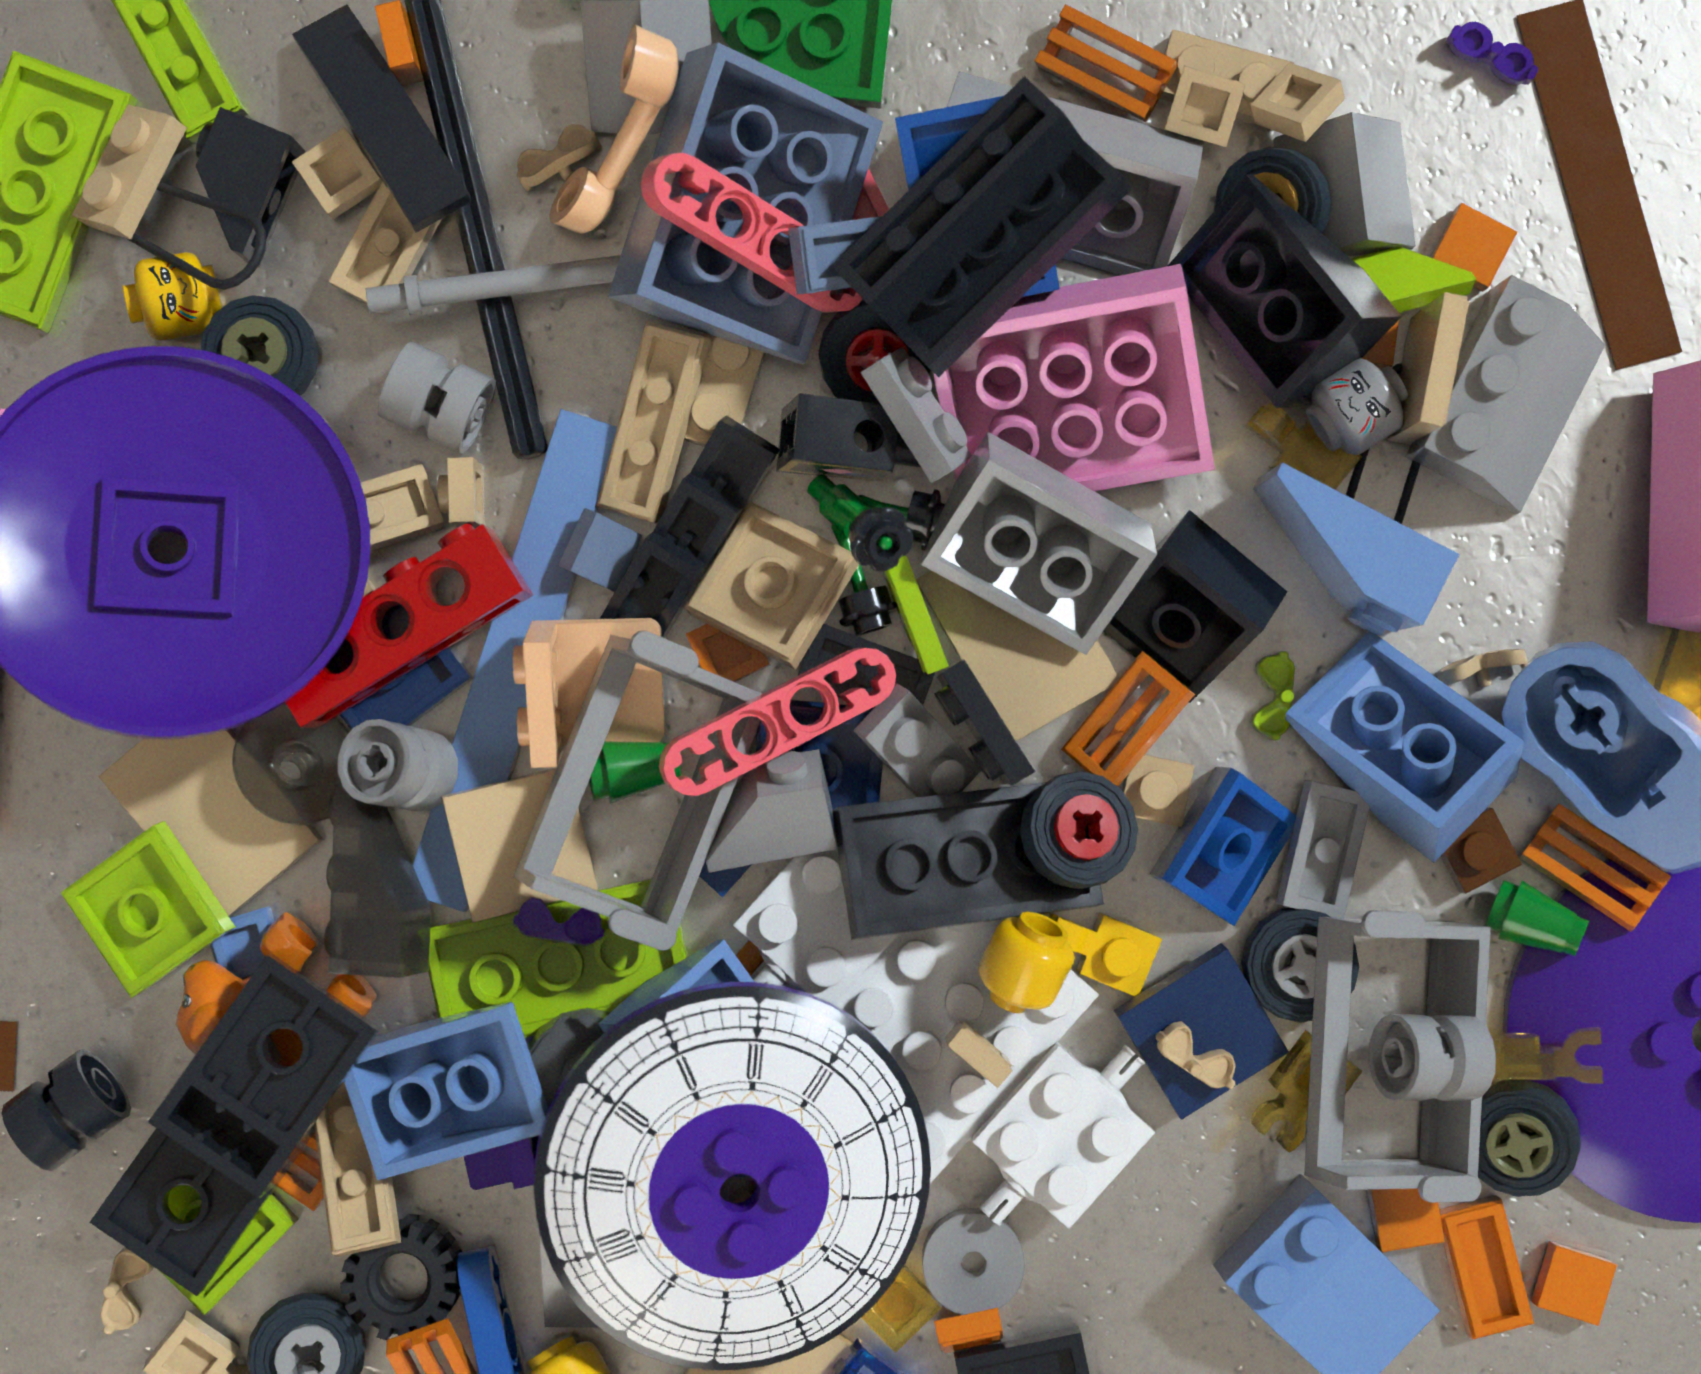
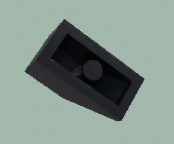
(247, 169)

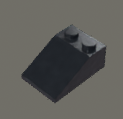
(1281, 294)

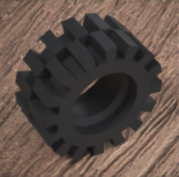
(396, 1315)

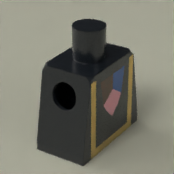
(820, 439)

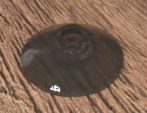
(279, 739)

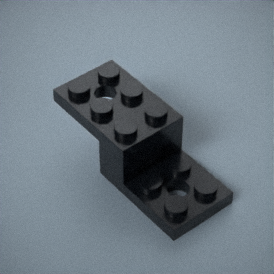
(234, 1124)

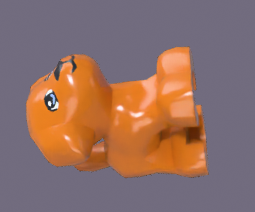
(213, 988)

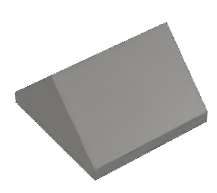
(605, 36)
(1365, 181)

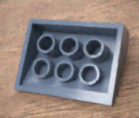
(781, 145)

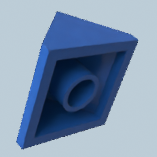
(1225, 844)

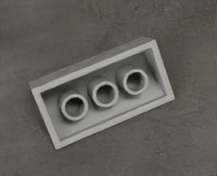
(1155, 163)

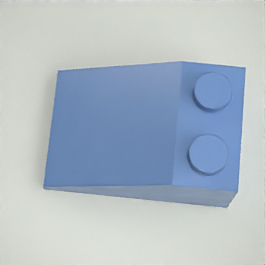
(1359, 555)
(1407, 744)
(446, 1090)
(1324, 1285)

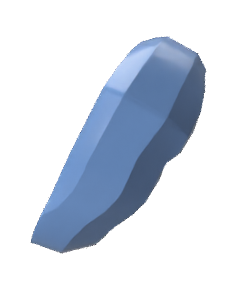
(1613, 748)

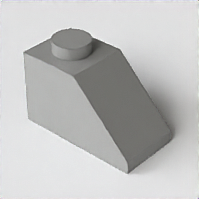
(775, 814)

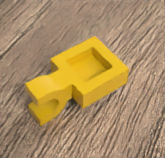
(1112, 952)

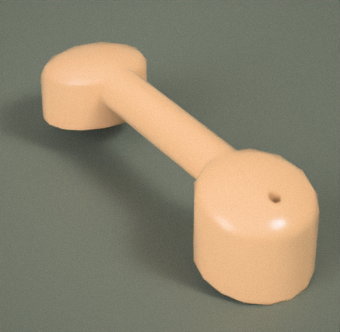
(649, 76)

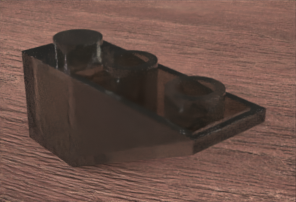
(376, 898)

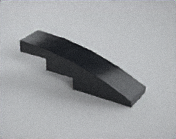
(382, 118)
(693, 526)

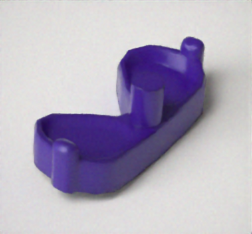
(537, 922)

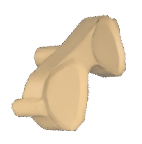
(539, 165)
(1479, 664)
(1212, 1067)
(119, 1306)

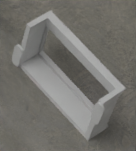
(697, 819)
(1448, 1127)

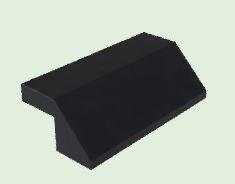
(982, 226)

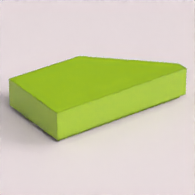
(1412, 278)
(915, 616)

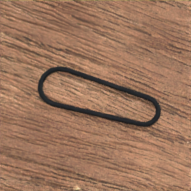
(220, 207)

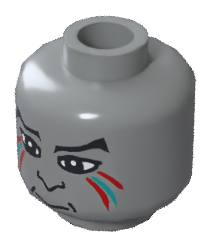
(1357, 407)

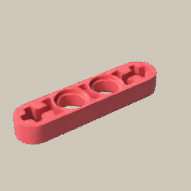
(759, 225)
(781, 728)

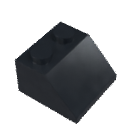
(1195, 605)

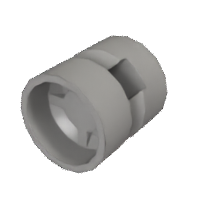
(415, 391)
(397, 765)
(1431, 1057)

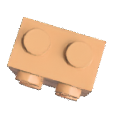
(558, 670)

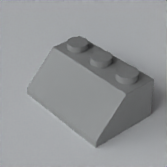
(1511, 393)
(1039, 544)

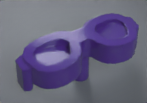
(1509, 62)

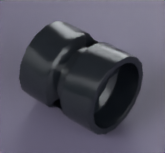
(54, 1118)

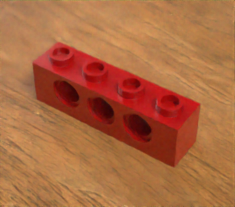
(490, 590)

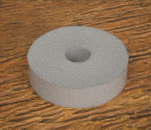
(965, 1290)

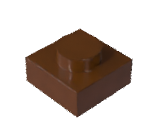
(1480, 853)

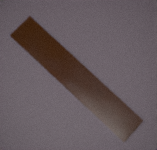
(1599, 184)

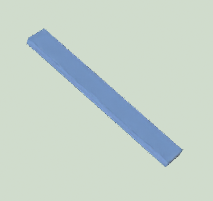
(488, 725)

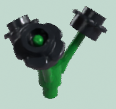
(876, 538)

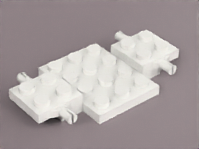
(1050, 1124)

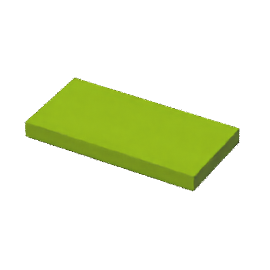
(49, 147)
(496, 964)

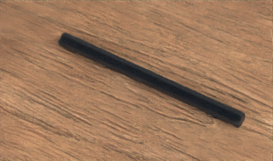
(477, 226)

